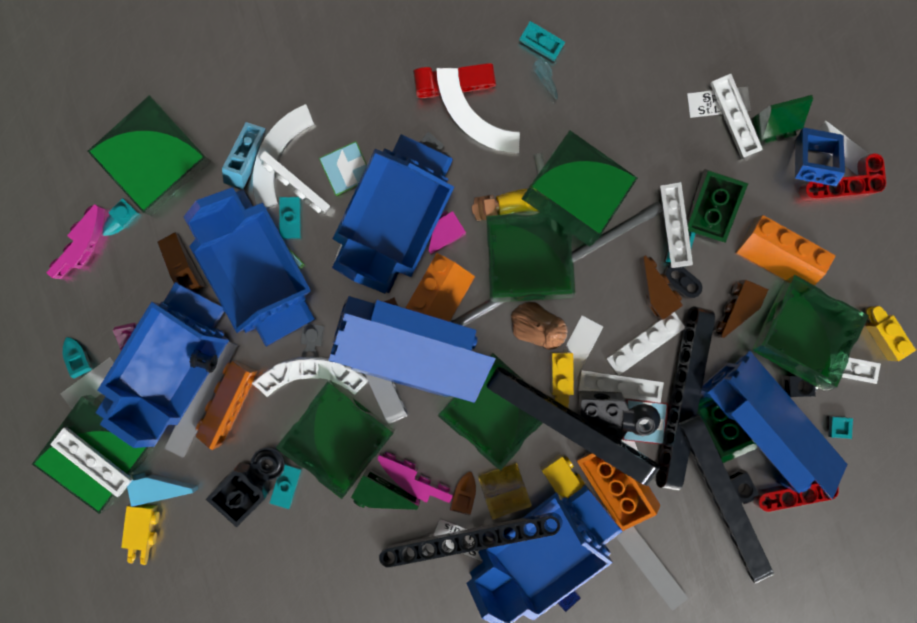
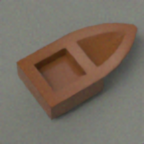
(464, 495)

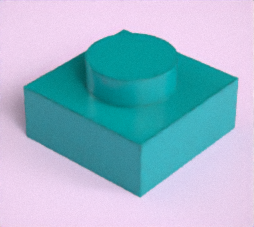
(840, 427)

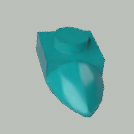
(120, 217)
(75, 358)

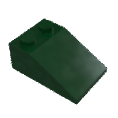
(782, 119)
(716, 205)
(726, 433)
(380, 493)

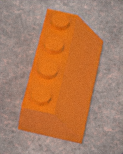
(784, 251)
(441, 289)
(226, 404)
(622, 495)

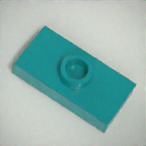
(290, 217)
(286, 487)

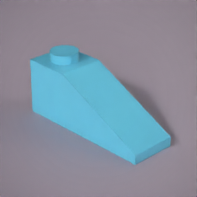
(243, 156)
(153, 488)

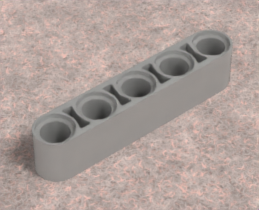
(387, 398)

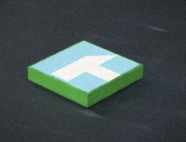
(344, 167)

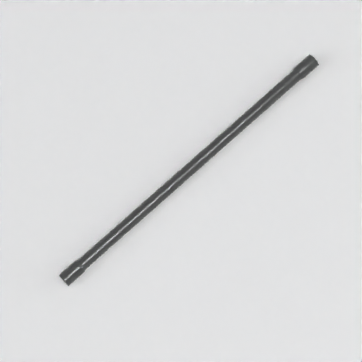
(645, 215)

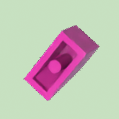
(446, 231)

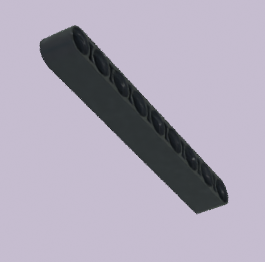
(685, 396)
(573, 426)
(725, 498)
(481, 542)

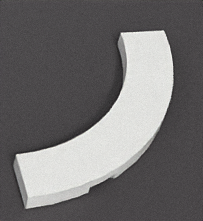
(468, 119)
(274, 144)
(309, 368)

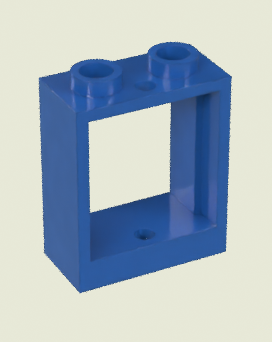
(823, 142)

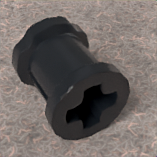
(209, 364)

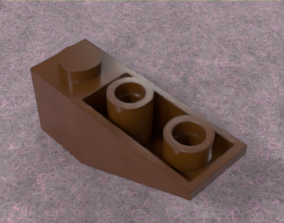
(179, 263)
(657, 291)
(745, 302)

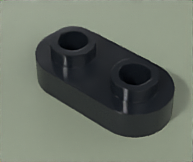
(683, 280)

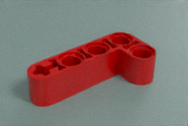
(470, 78)
(861, 182)
(794, 499)

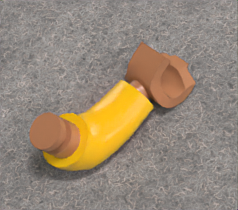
(504, 204)

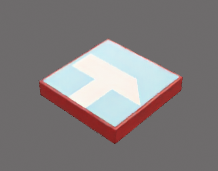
(657, 436)

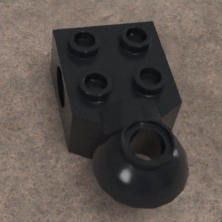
(613, 415)
(246, 486)

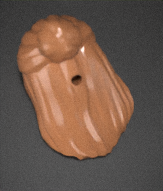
(538, 326)

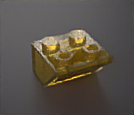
(504, 491)

